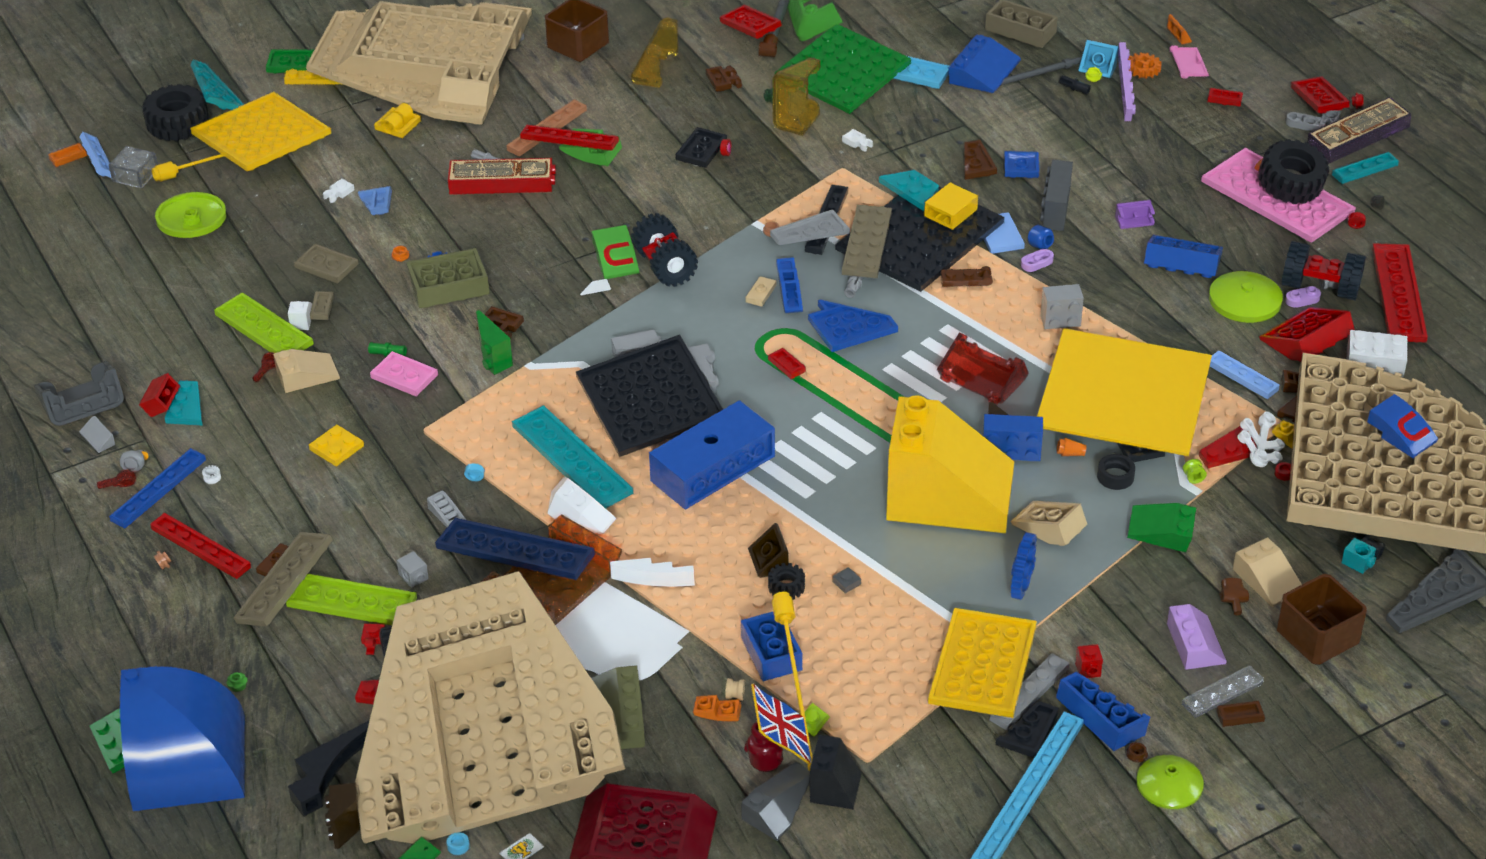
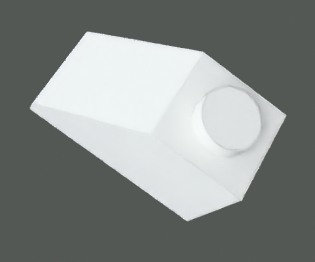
(300, 314)

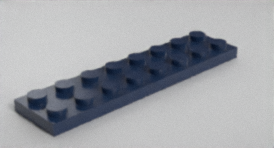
(515, 548)

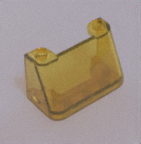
(661, 44)
(791, 104)

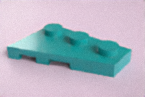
(186, 405)

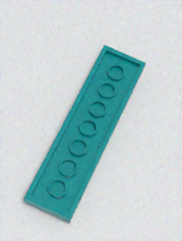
(572, 456)

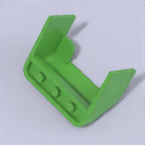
(810, 20)

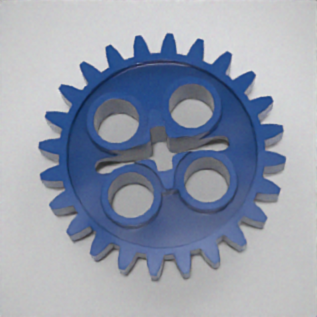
(1023, 565)

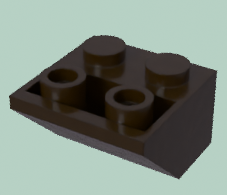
(342, 813)

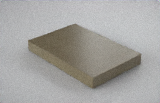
(326, 263)

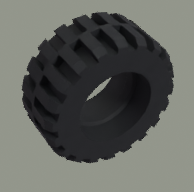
(174, 111)
(1288, 185)

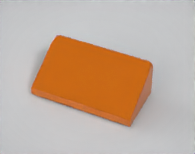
(1177, 30)

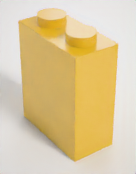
(951, 205)

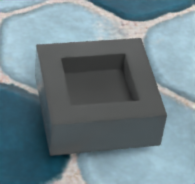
(846, 580)

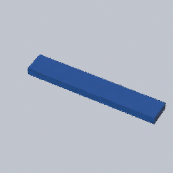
(157, 488)

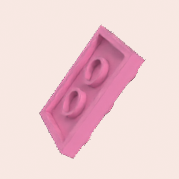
(404, 373)

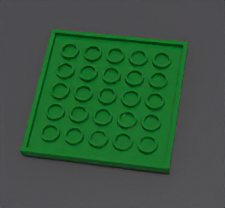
(849, 67)

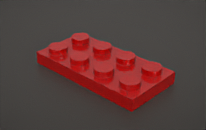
(750, 21)
(1320, 94)

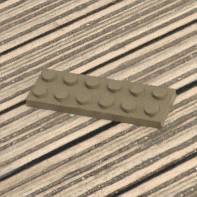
(867, 241)
(283, 579)

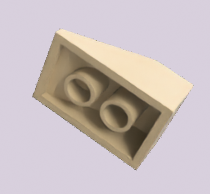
(304, 369)
(1052, 521)
(1266, 571)

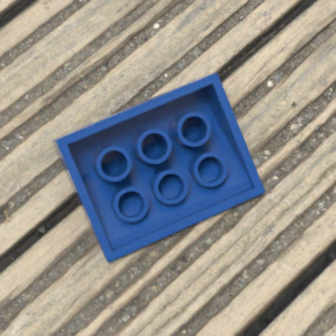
(982, 65)
(1183, 255)

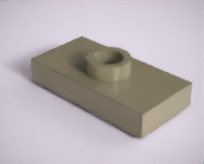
(321, 305)

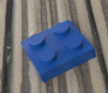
(1021, 164)

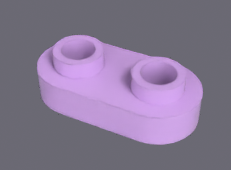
(1037, 260)
(1303, 297)

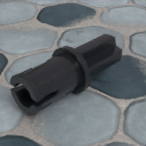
(1075, 84)

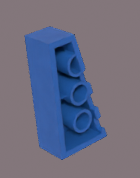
(1102, 713)

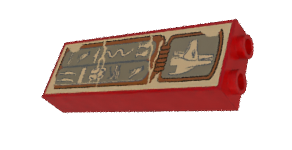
(501, 176)

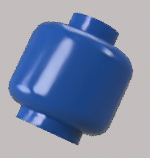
(1040, 237)

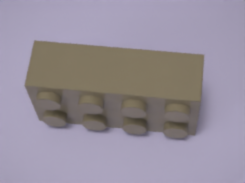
(1021, 23)

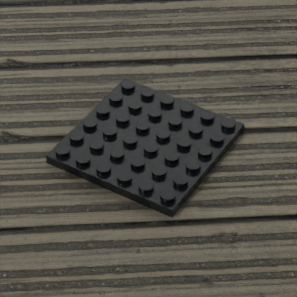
(648, 394)

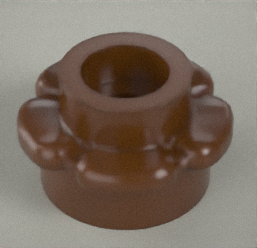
(1137, 752)

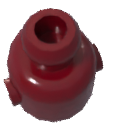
(762, 753)

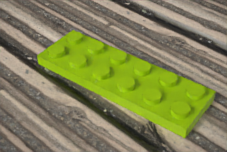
(262, 325)
(349, 599)

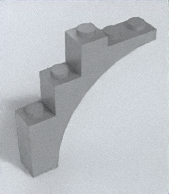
(701, 353)

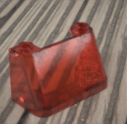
(981, 370)

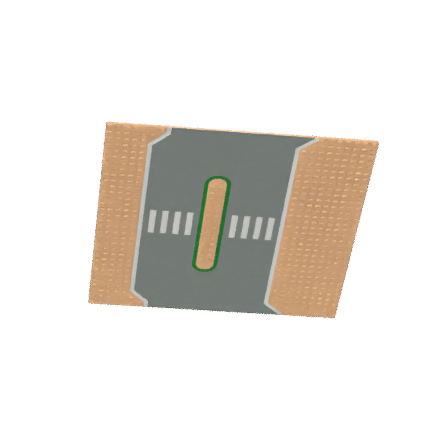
(880, 644)

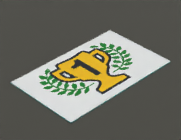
(522, 848)

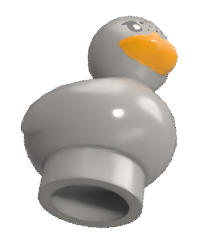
(133, 460)

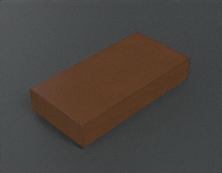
(1240, 713)

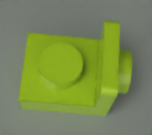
(815, 719)

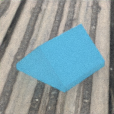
(1099, 56)

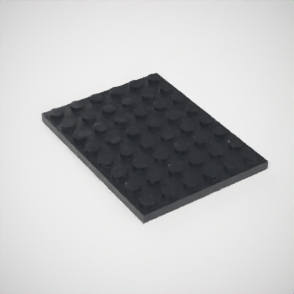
(921, 247)

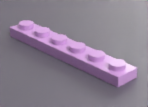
(1125, 78)

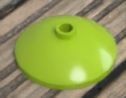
(1170, 782)

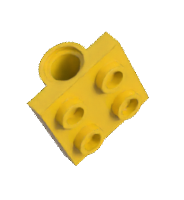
(398, 121)

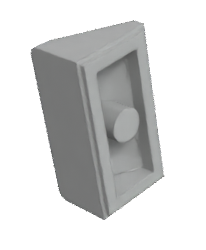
(97, 435)

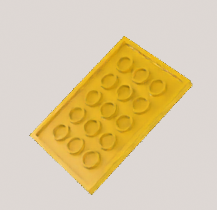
(983, 662)

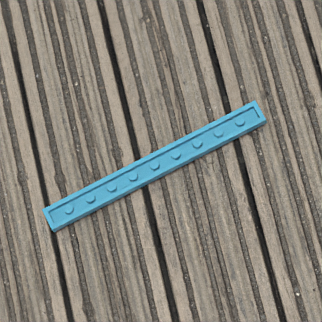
(1029, 788)

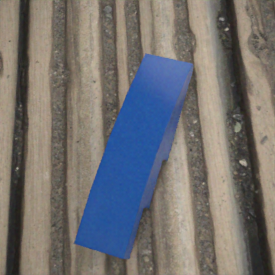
(789, 285)

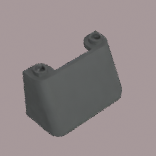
(82, 400)

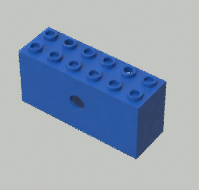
(712, 454)

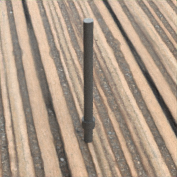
(1066, 63)

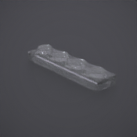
(1222, 691)

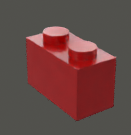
(159, 395)

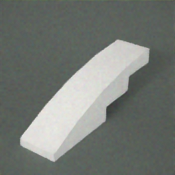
(652, 574)

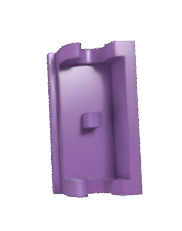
(1134, 214)

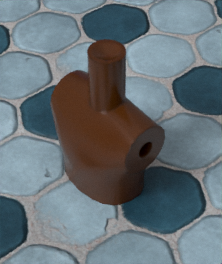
(1234, 592)

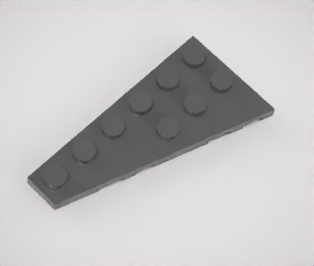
(1443, 590)

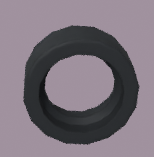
(1114, 481)

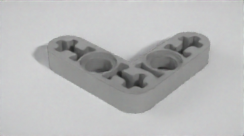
(1304, 121)

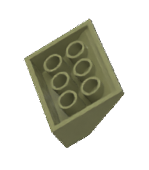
(448, 278)
(622, 692)

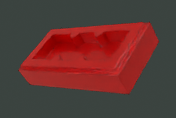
(1225, 97)
(787, 363)

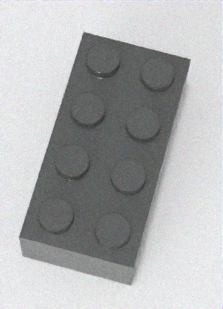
(1056, 194)

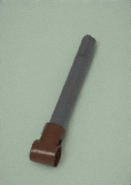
(769, 45)

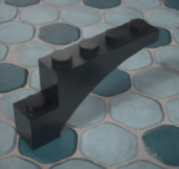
(321, 765)

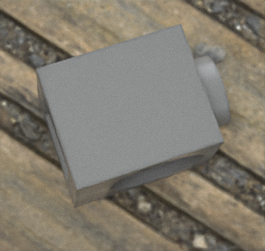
(412, 569)

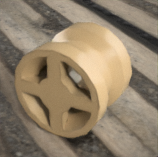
(735, 689)

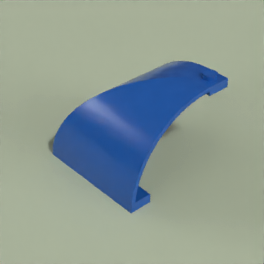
(180, 738)

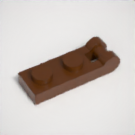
(966, 277)

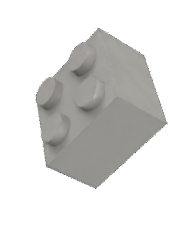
(1061, 306)

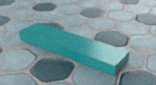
(1365, 167)

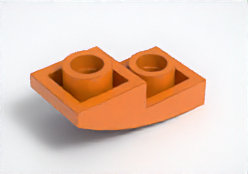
(713, 709)

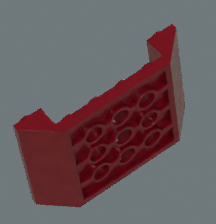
(677, 825)

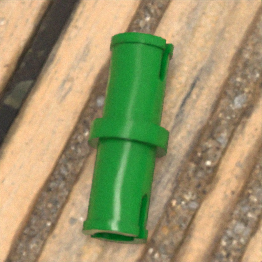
(386, 349)

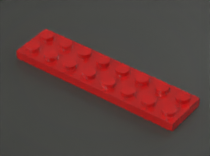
(1399, 291)

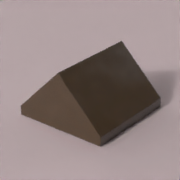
(769, 551)

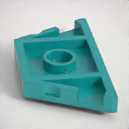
(911, 186)

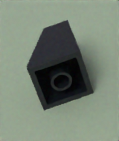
(833, 774)

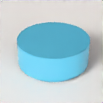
(474, 472)
(458, 843)

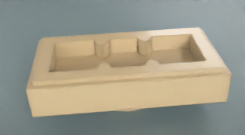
(761, 291)

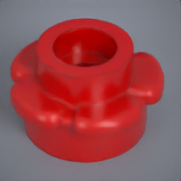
(1358, 100)

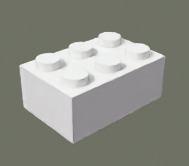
(1378, 350)

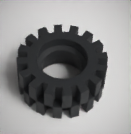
(786, 573)

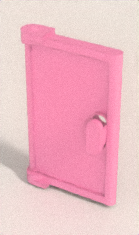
(1188, 61)

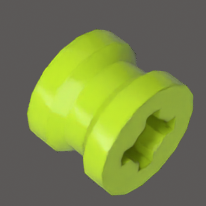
(1194, 471)

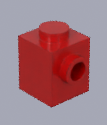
(1089, 661)

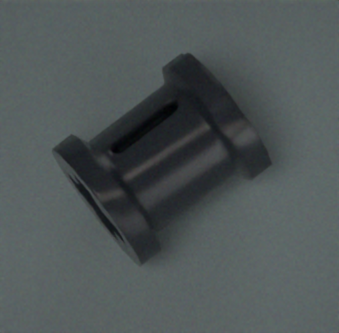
(1380, 547)

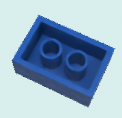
(1015, 435)
(769, 647)

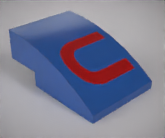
(1402, 426)

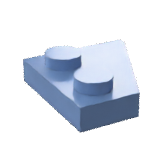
(376, 200)

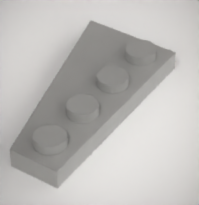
(811, 228)

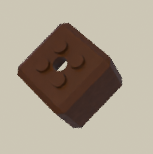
(577, 29)
(1321, 619)

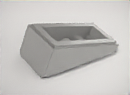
(442, 500)

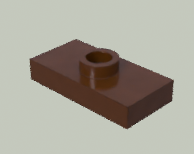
(266, 565)

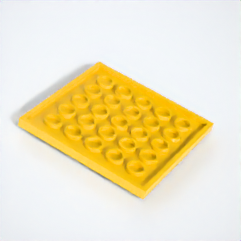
(260, 131)

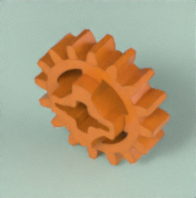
(1144, 65)

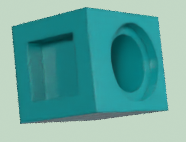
(1359, 556)

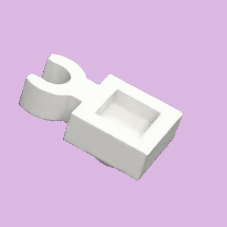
(856, 139)
(338, 189)

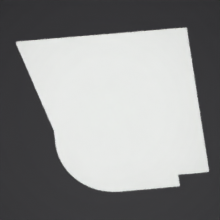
(620, 632)

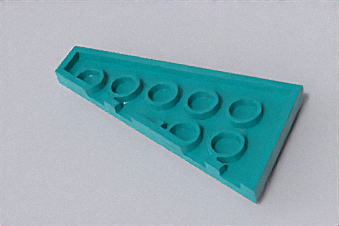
(213, 88)

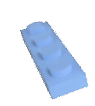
(96, 154)
(1243, 375)

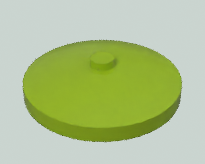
(190, 215)
(1245, 296)

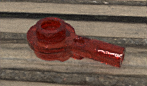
(267, 363)
(123, 479)

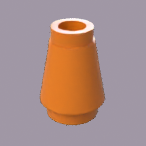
(1068, 447)

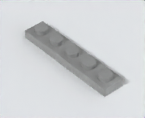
(1034, 688)

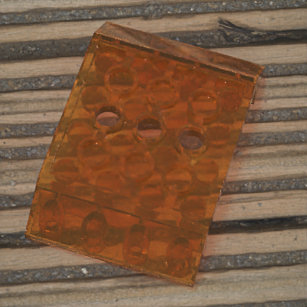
(550, 593)

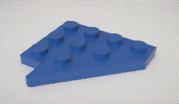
(847, 326)

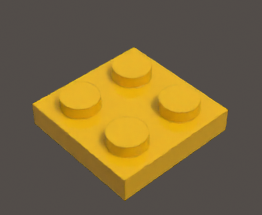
(336, 445)

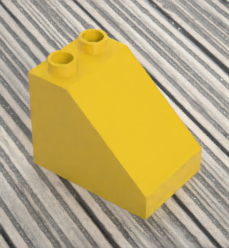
(945, 470)

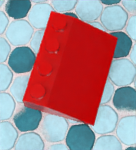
(1309, 332)

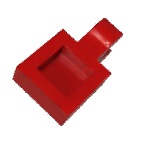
(371, 637)

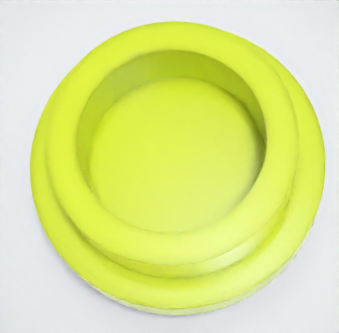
(1093, 74)

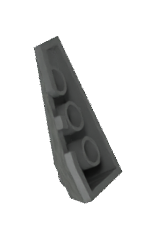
(776, 801)

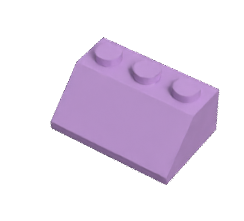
(1194, 637)

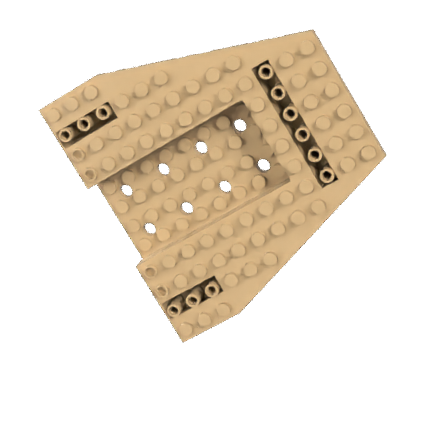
(428, 57)
(413, 751)

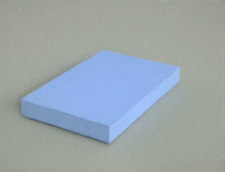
(1005, 237)

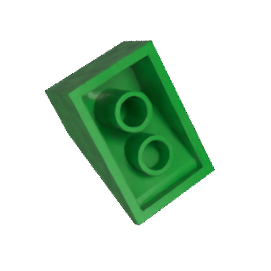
(494, 345)
(1163, 525)

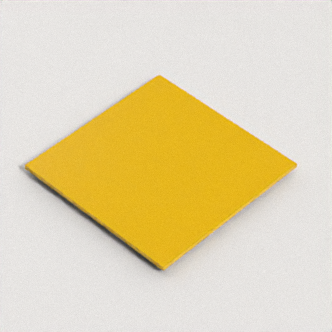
(1125, 391)

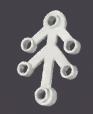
(1258, 455)

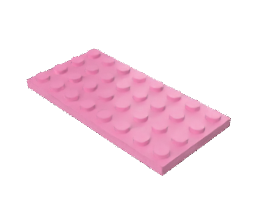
(1241, 182)

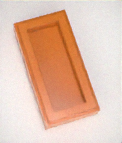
(67, 154)

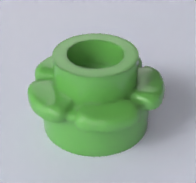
(237, 682)

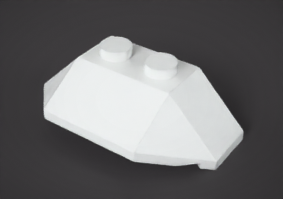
(579, 507)

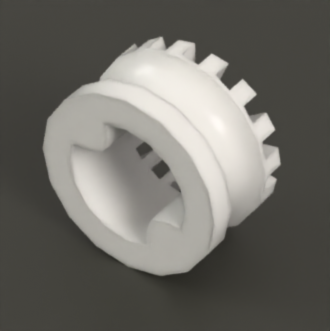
(211, 470)

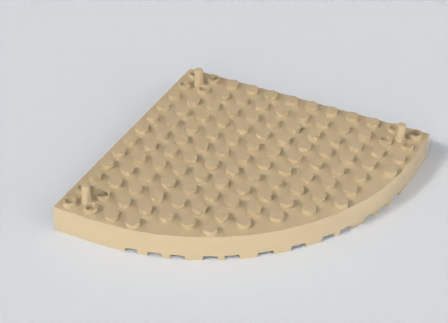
(1364, 485)

